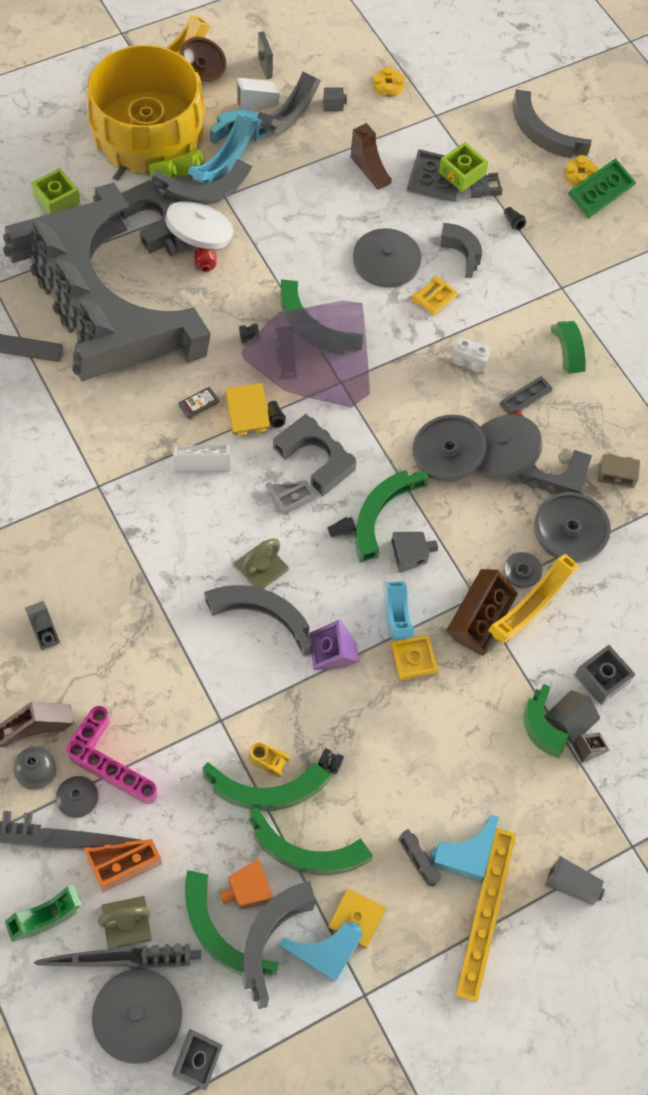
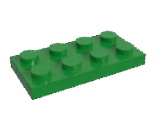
(602, 188)

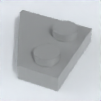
(290, 494)

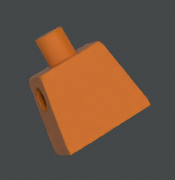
(248, 887)

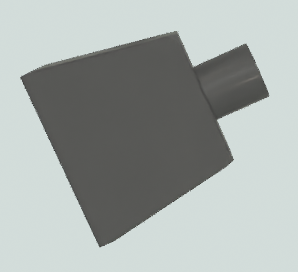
(411, 549)

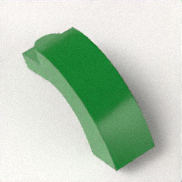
(572, 346)
(538, 729)
(45, 916)

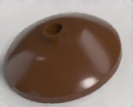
(208, 55)

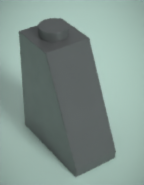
(575, 881)

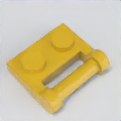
(436, 300)

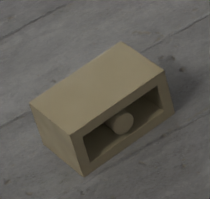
(618, 470)

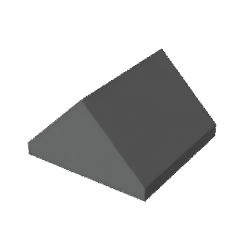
(573, 715)
(197, 1060)

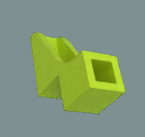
(179, 165)

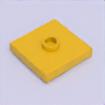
(414, 657)
(360, 911)

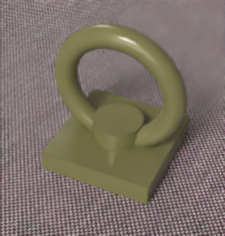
(262, 564)
(126, 922)

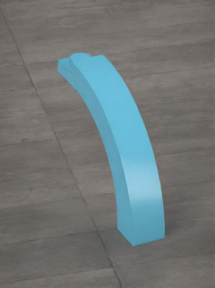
(227, 155)

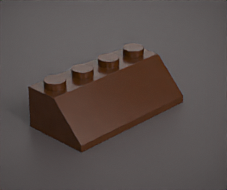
(482, 606)

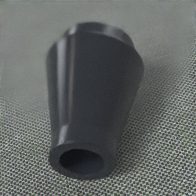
(515, 219)
(275, 415)
(342, 527)

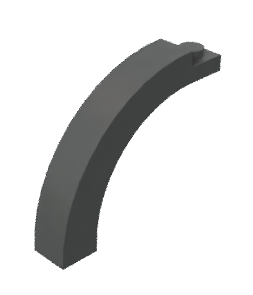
(293, 107)
(542, 134)
(203, 193)
(263, 601)
(278, 910)

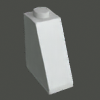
(256, 94)

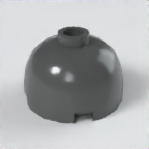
(34, 768)

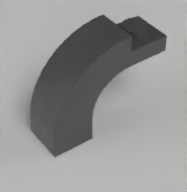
(464, 241)

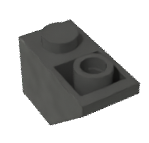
(42, 625)

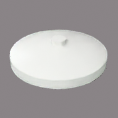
(199, 225)

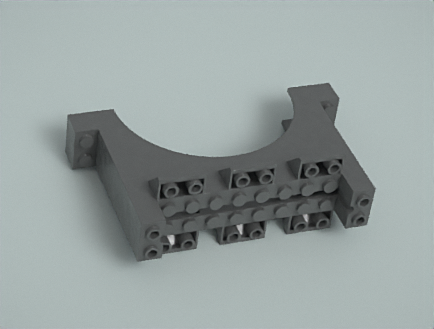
(107, 327)

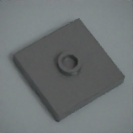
(265, 55)

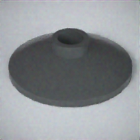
(523, 562)
(77, 806)

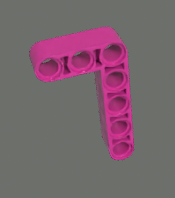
(100, 770)

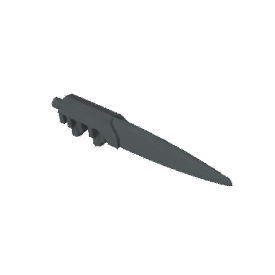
(33, 835)
(134, 957)

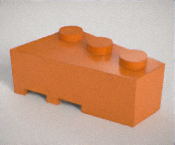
(122, 862)

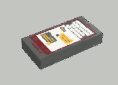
(198, 402)

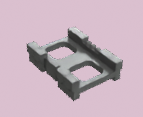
(486, 190)

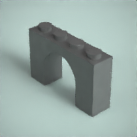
(143, 198)
(308, 432)
(569, 481)

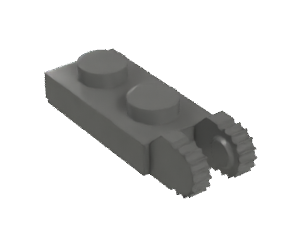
(419, 858)

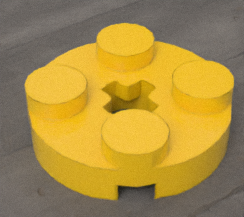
(388, 75)
(577, 164)

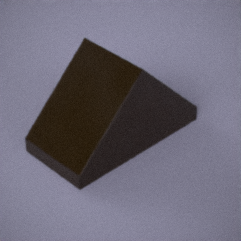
(590, 746)

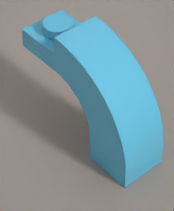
(226, 121)
(397, 610)

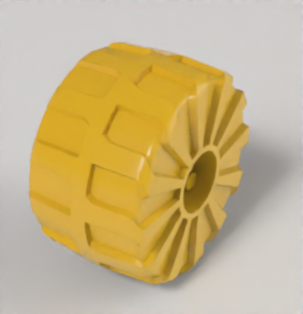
(145, 106)

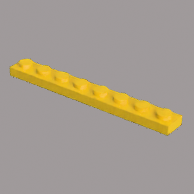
(485, 916)

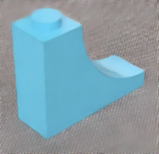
(468, 857)
(331, 954)

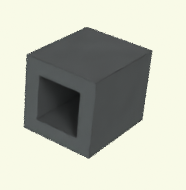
(334, 99)

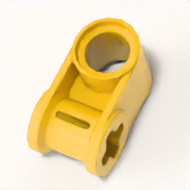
(269, 760)

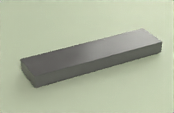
(30, 348)

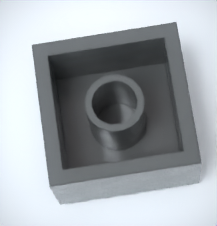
(605, 674)

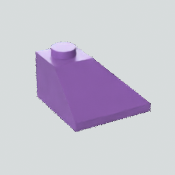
(333, 647)

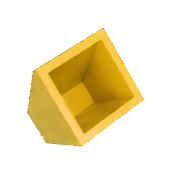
(247, 409)

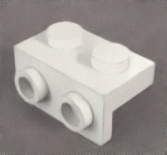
(471, 355)

